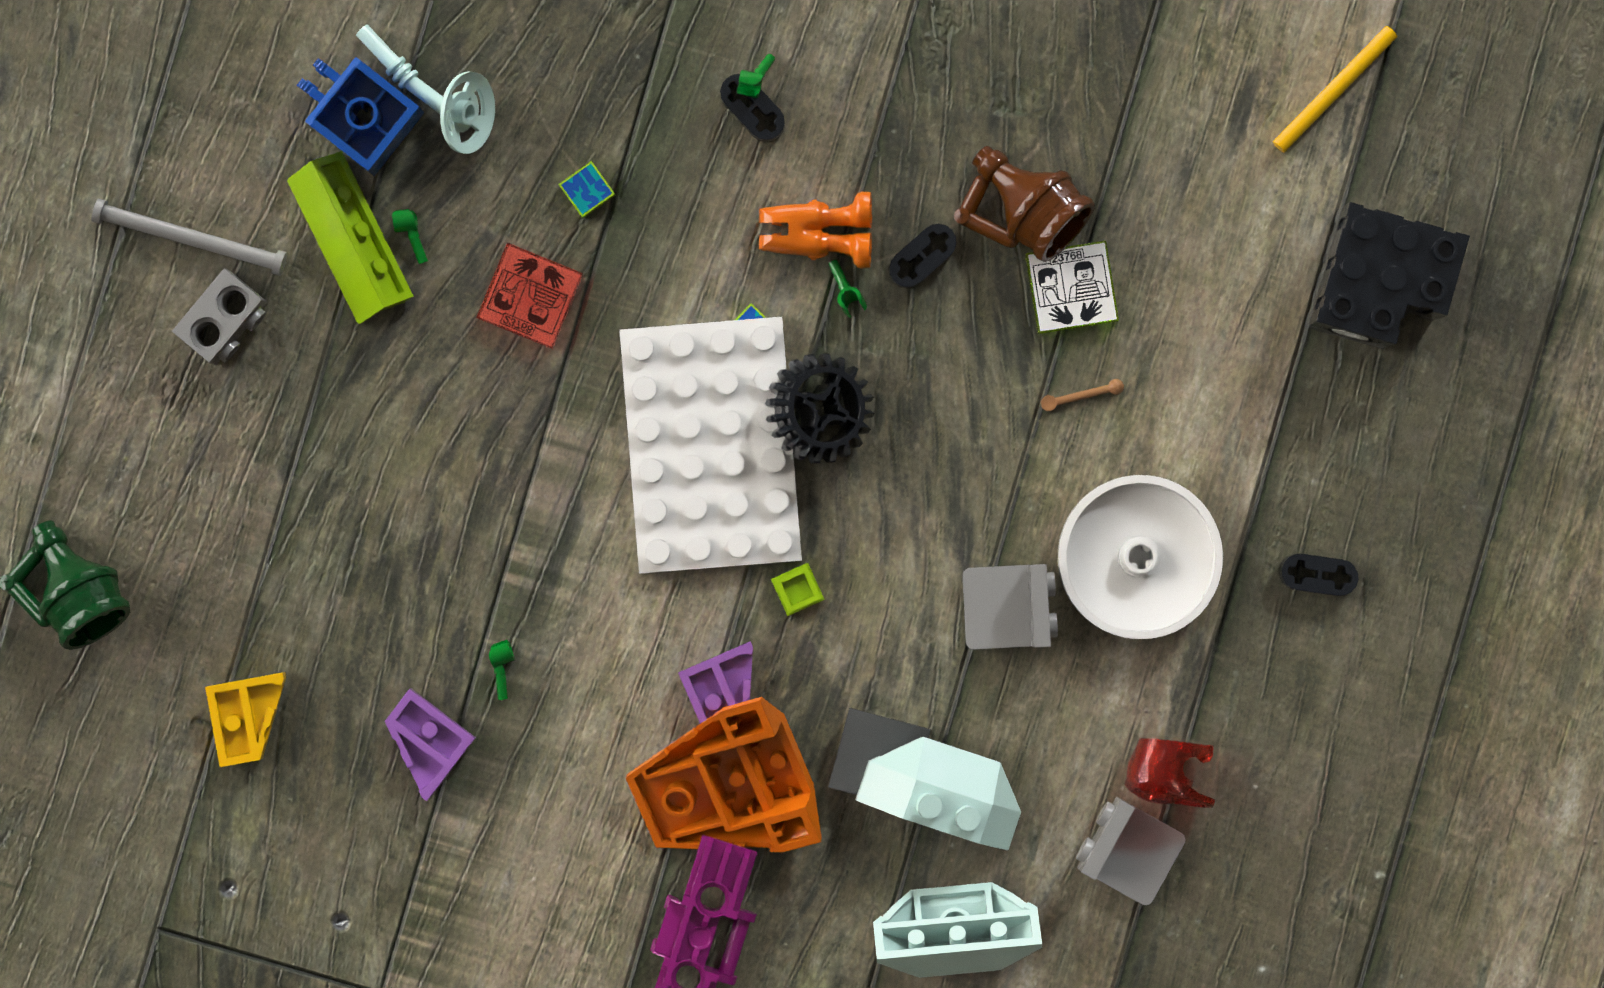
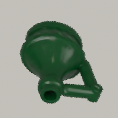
(79, 595)

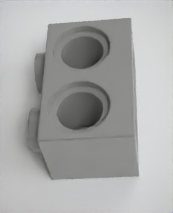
(212, 309)

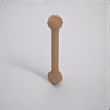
(1049, 402)

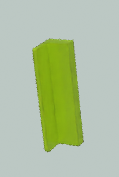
(349, 236)

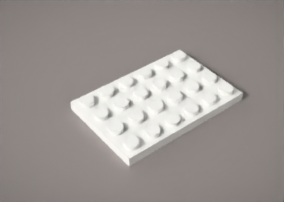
(700, 449)

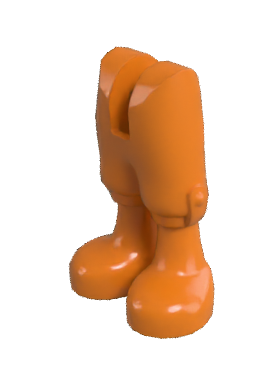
(806, 226)

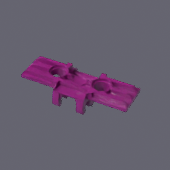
(691, 926)

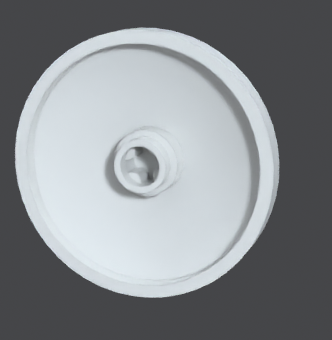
(1140, 557)

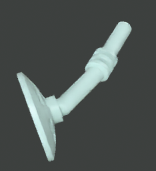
(456, 111)

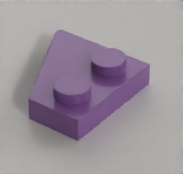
(719, 681)
(427, 740)

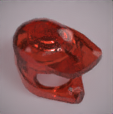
(1158, 774)

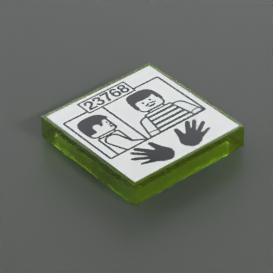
(1072, 288)

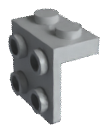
(1009, 606)
(1130, 851)

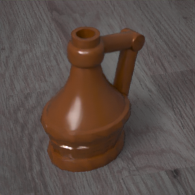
(1040, 207)

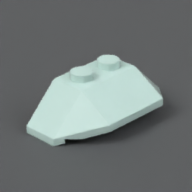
(943, 791)
(956, 930)

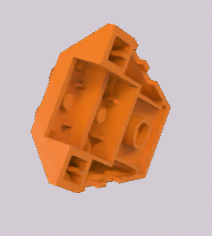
(730, 781)

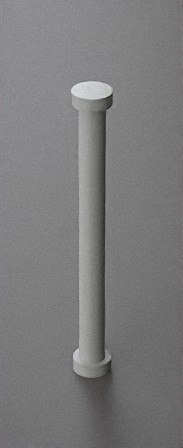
(190, 237)

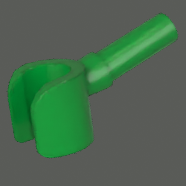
(751, 82)
(407, 221)
(847, 293)
(501, 654)

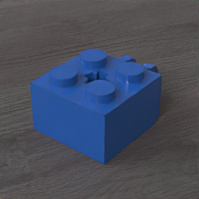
(356, 90)

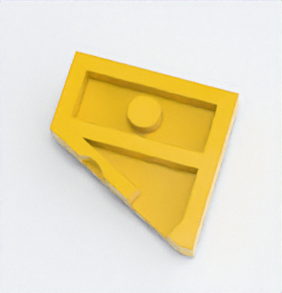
(244, 716)

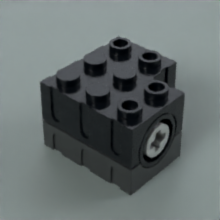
(1380, 271)

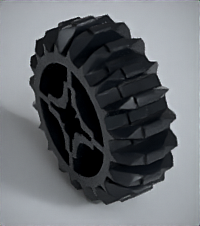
(835, 380)

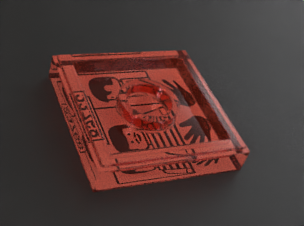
(529, 295)

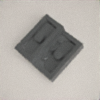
(864, 739)

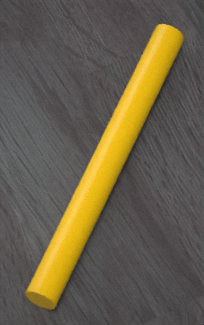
(1335, 89)

